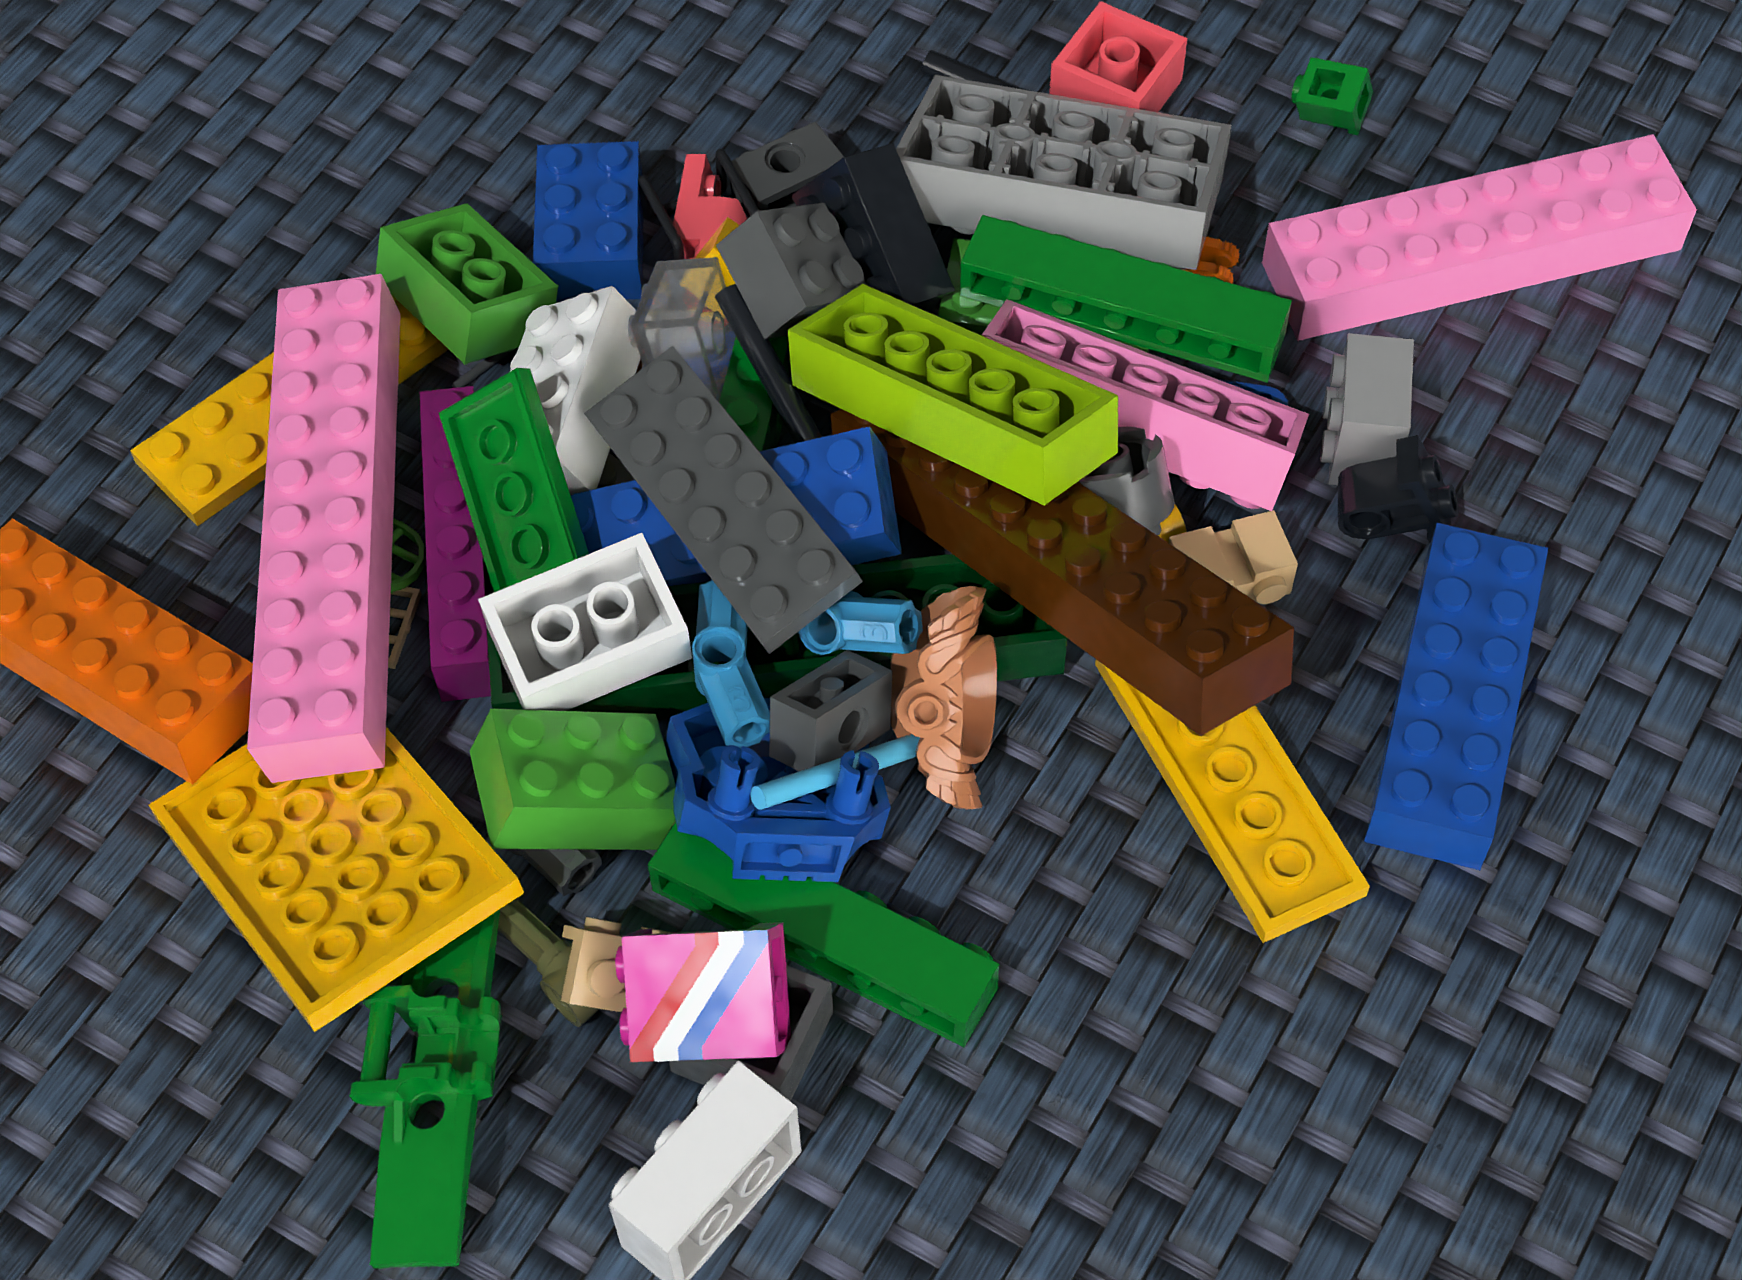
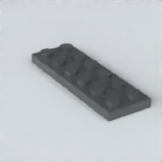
(723, 499)

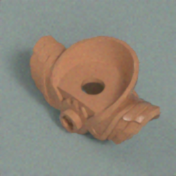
(948, 695)

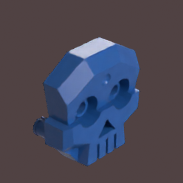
(792, 839)

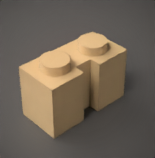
(1248, 555)

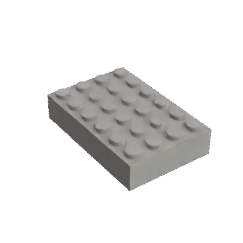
(1066, 168)

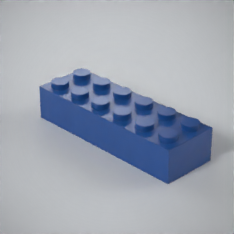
(835, 477)
(1457, 697)

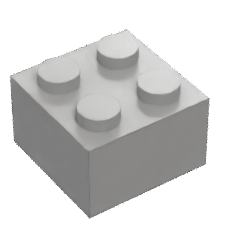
(1367, 401)

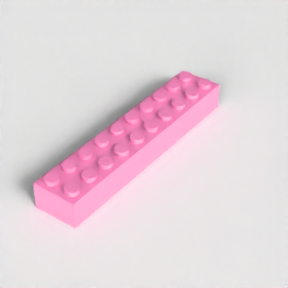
(327, 533)

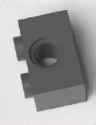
(784, 166)
(830, 711)

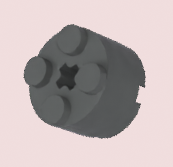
(1135, 479)

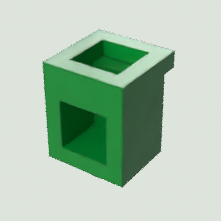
(1328, 80)

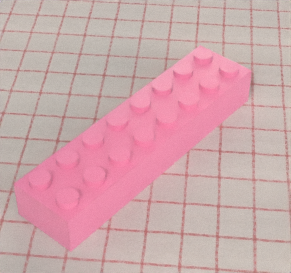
(1477, 236)

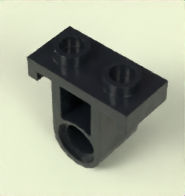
(1395, 494)

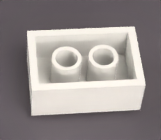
(587, 627)
(705, 1174)

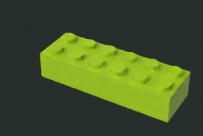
(955, 393)

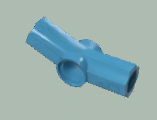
(864, 626)
(728, 686)

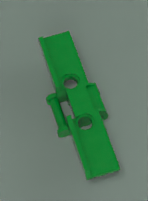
(428, 1170)

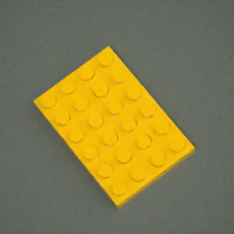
(336, 872)

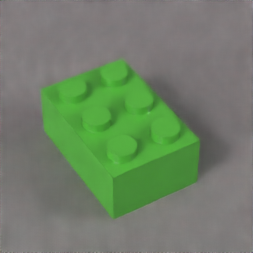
(462, 280)
(573, 780)

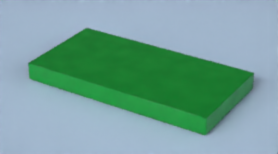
(513, 480)

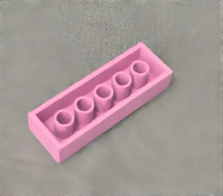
(1207, 427)

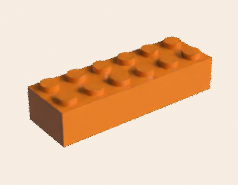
(118, 656)

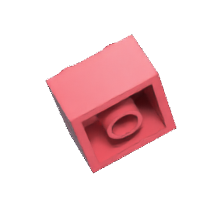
(1120, 61)

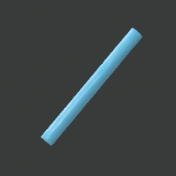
(826, 774)

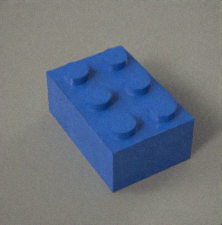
(589, 217)

